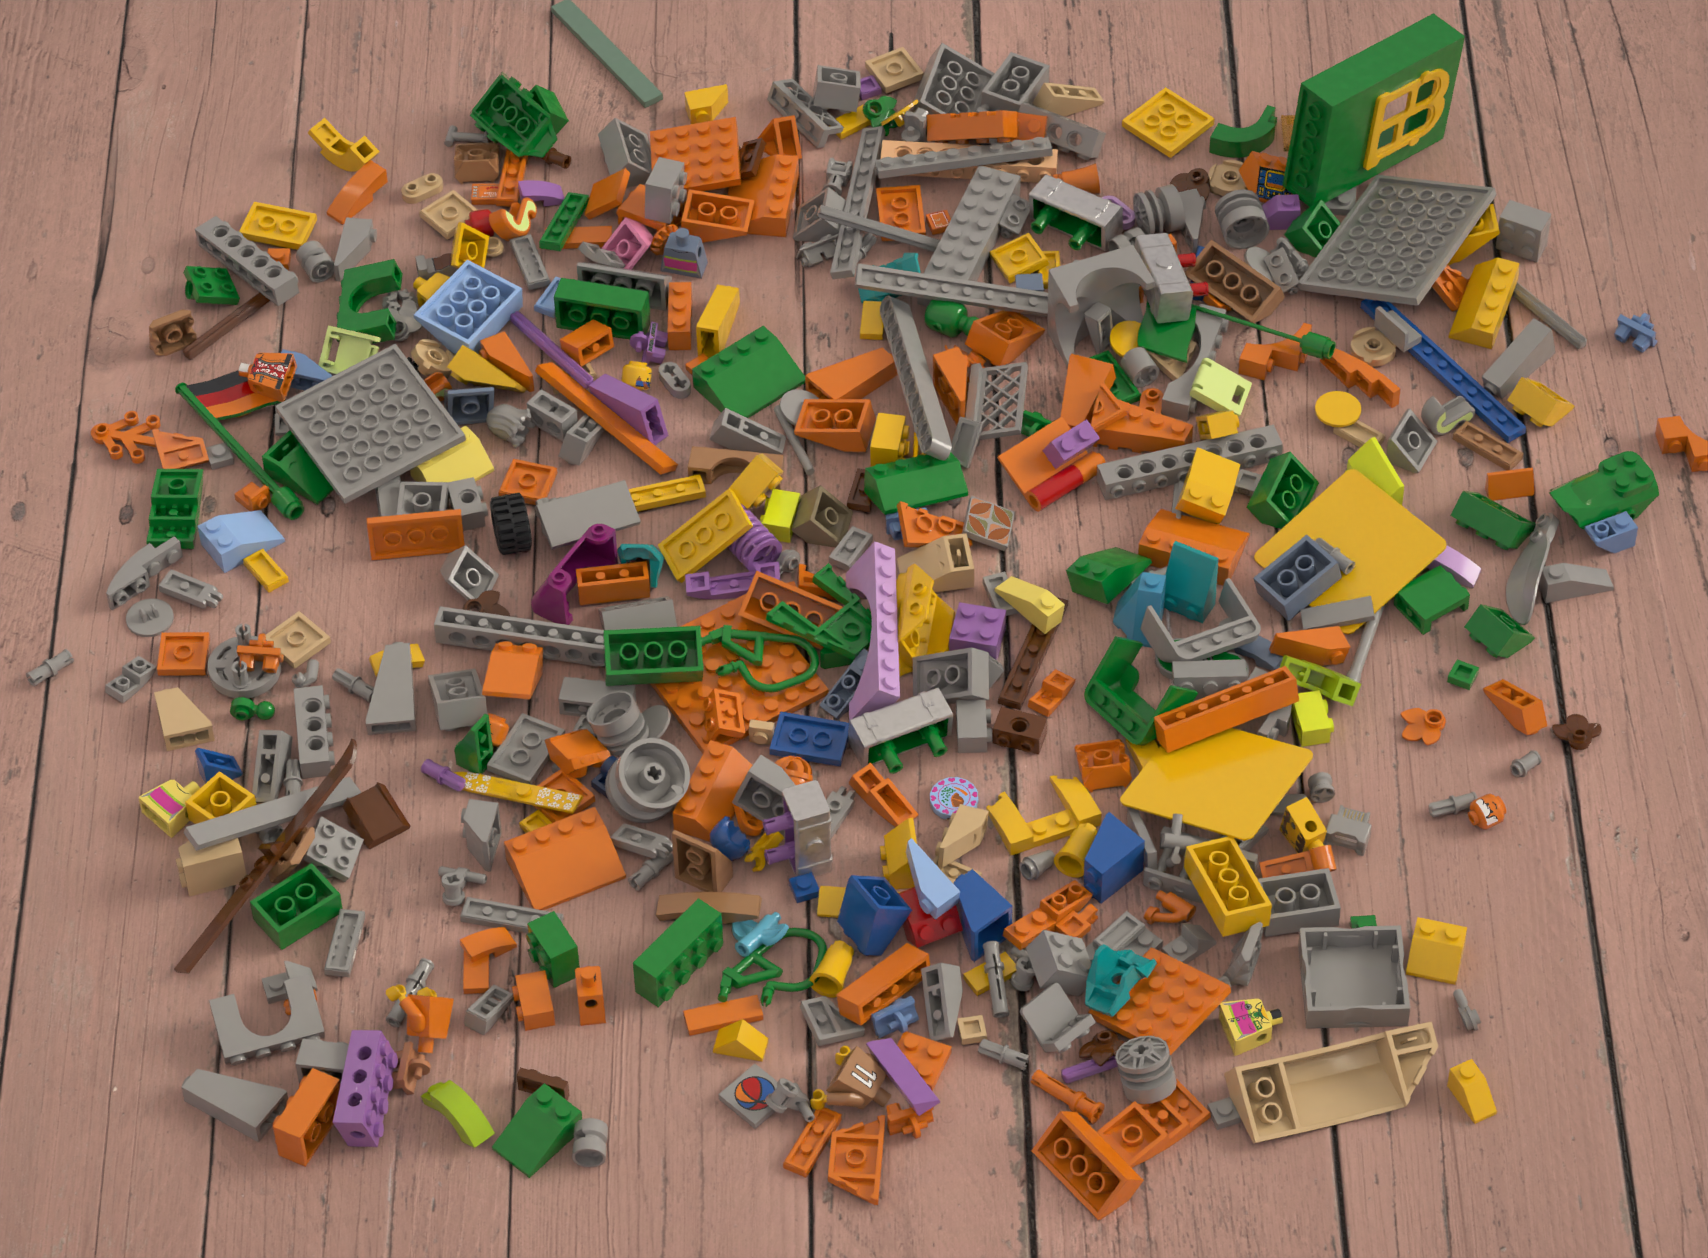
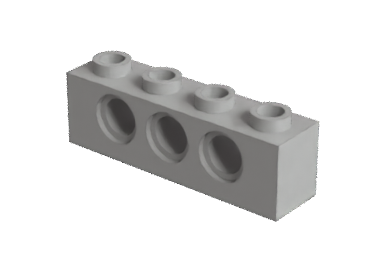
(1091, 138)
(313, 732)

